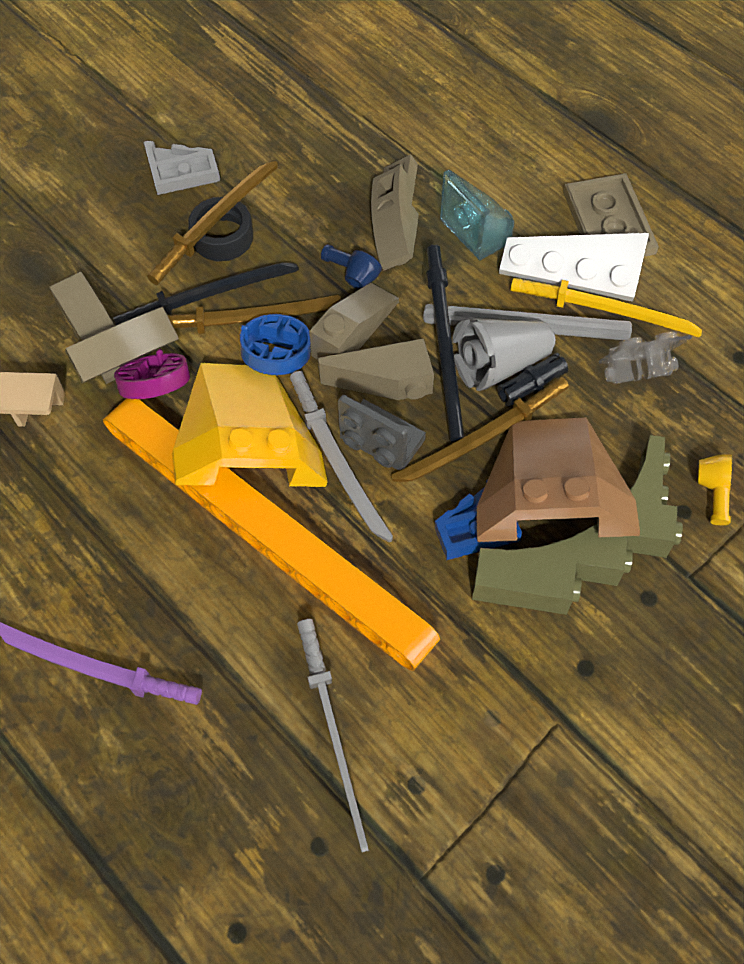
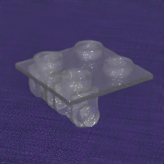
(648, 359)

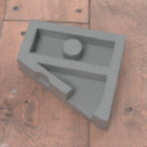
(181, 167)

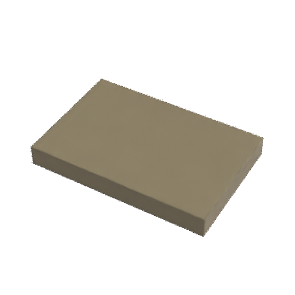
(608, 207)

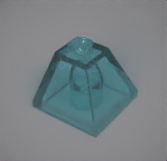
(474, 216)

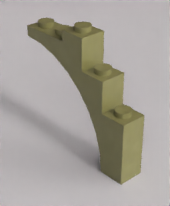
(553, 574)

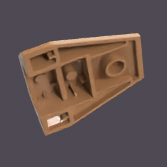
(554, 474)

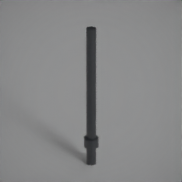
(437, 282)

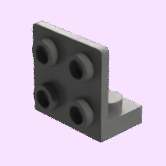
(378, 433)

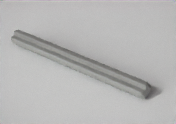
(559, 324)

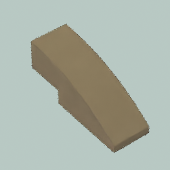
(82, 310)
(121, 344)

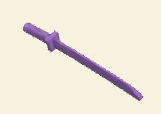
(138, 681)

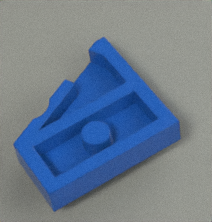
(458, 529)

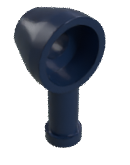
(361, 267)

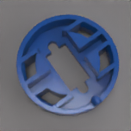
(278, 330)

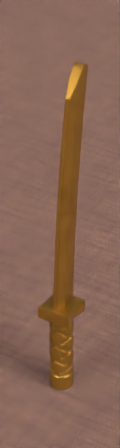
(185, 244)
(204, 319)
(521, 412)

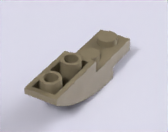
(393, 213)

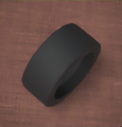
(231, 246)

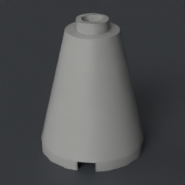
(499, 348)

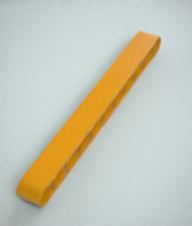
(283, 541)

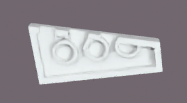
(590, 263)

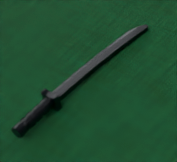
(208, 290)

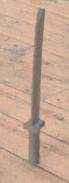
(317, 421)
(320, 679)

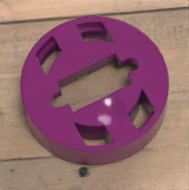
(152, 375)

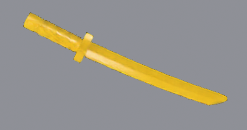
(564, 295)

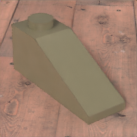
(351, 321)
(383, 371)

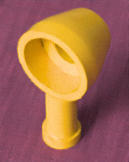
(716, 475)

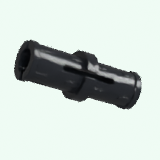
(532, 379)

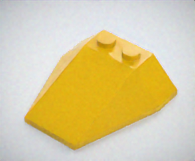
(243, 422)

